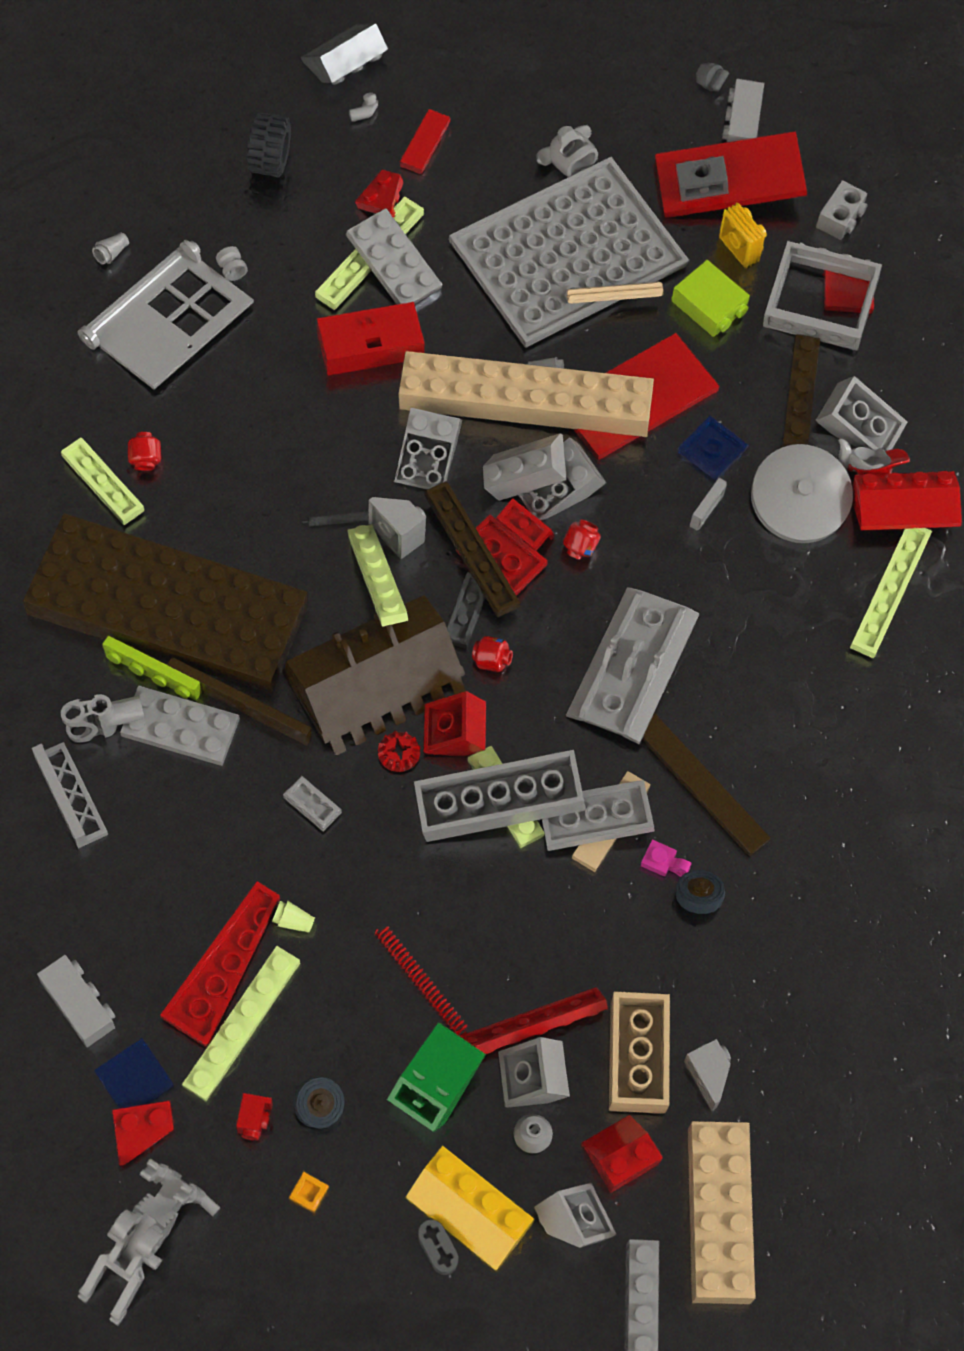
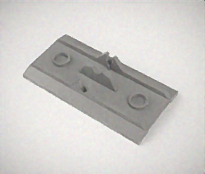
(633, 664)

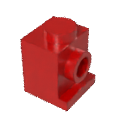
(252, 1116)

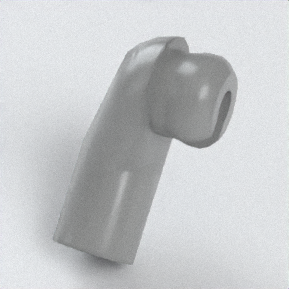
(367, 108)

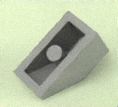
(709, 1069)

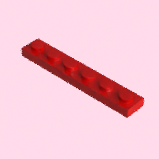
(537, 1021)

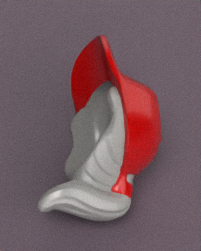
(870, 461)

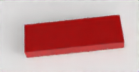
(425, 141)

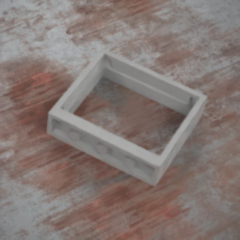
(808, 326)

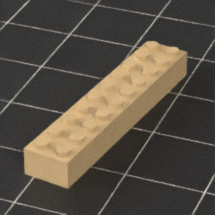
(526, 393)

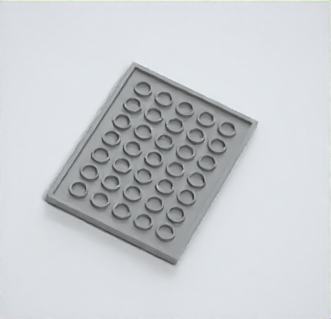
(565, 238)

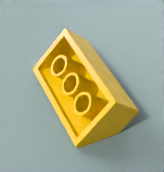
(469, 1208)

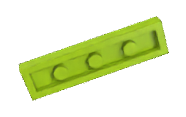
(159, 672)

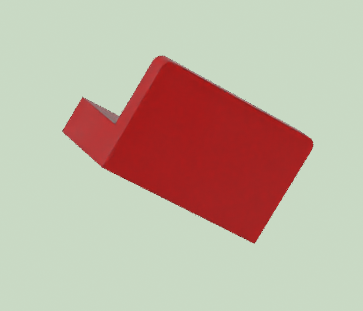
(525, 524)

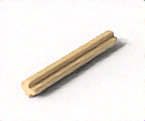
(614, 292)

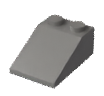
(861, 417)

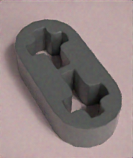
(432, 1250)

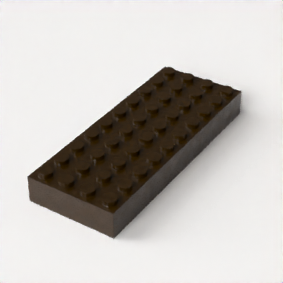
(167, 603)

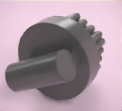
(711, 76)

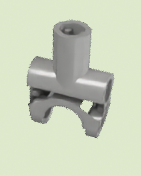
(106, 714)

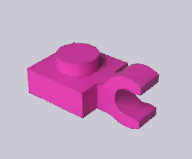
(662, 858)

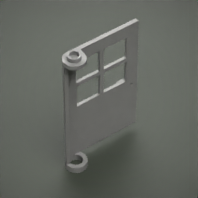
(145, 338)

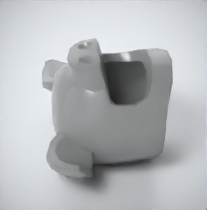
(570, 151)

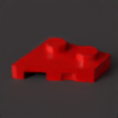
(381, 193)
(140, 1128)

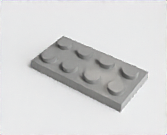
(393, 258)
(182, 726)
(609, 814)

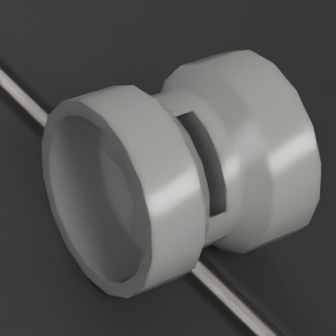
(230, 261)

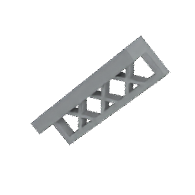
(59, 794)

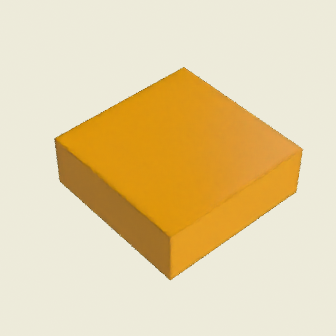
(308, 1192)

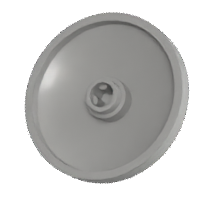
(801, 493)

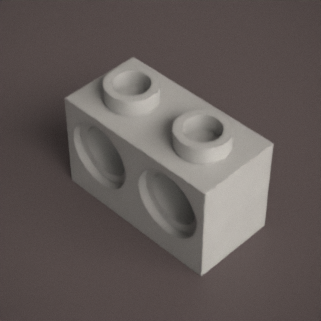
(841, 210)

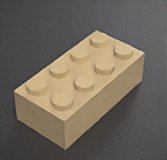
(639, 1052)

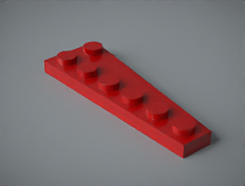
(211, 984)

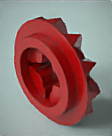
(391, 759)

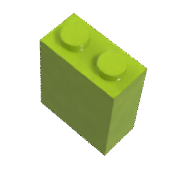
(710, 298)

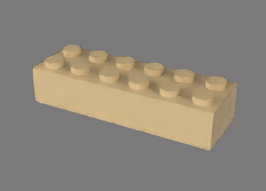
(721, 1213)

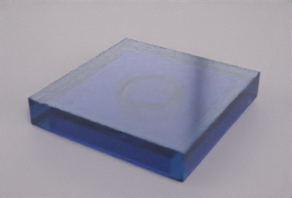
(712, 448)
(134, 1076)

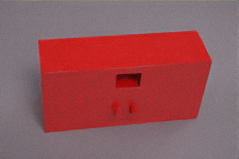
(369, 338)

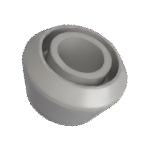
(527, 1138)

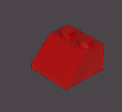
(455, 725)
(622, 1152)

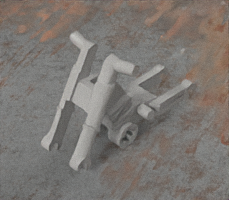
(142, 1233)

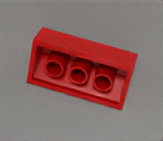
(907, 500)

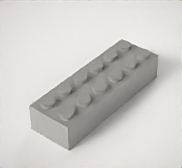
(499, 795)

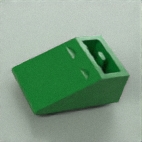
(436, 1077)

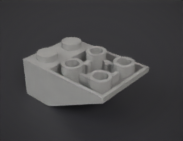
(427, 449)
(580, 483)

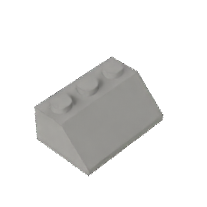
(525, 468)

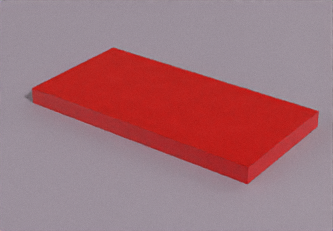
(755, 168)
(677, 385)

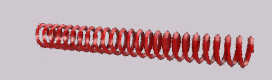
(423, 982)

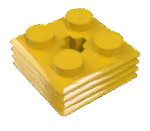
(742, 235)

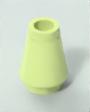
(292, 917)

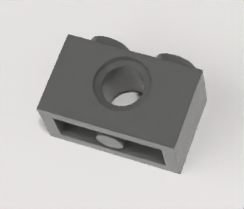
(695, 186)

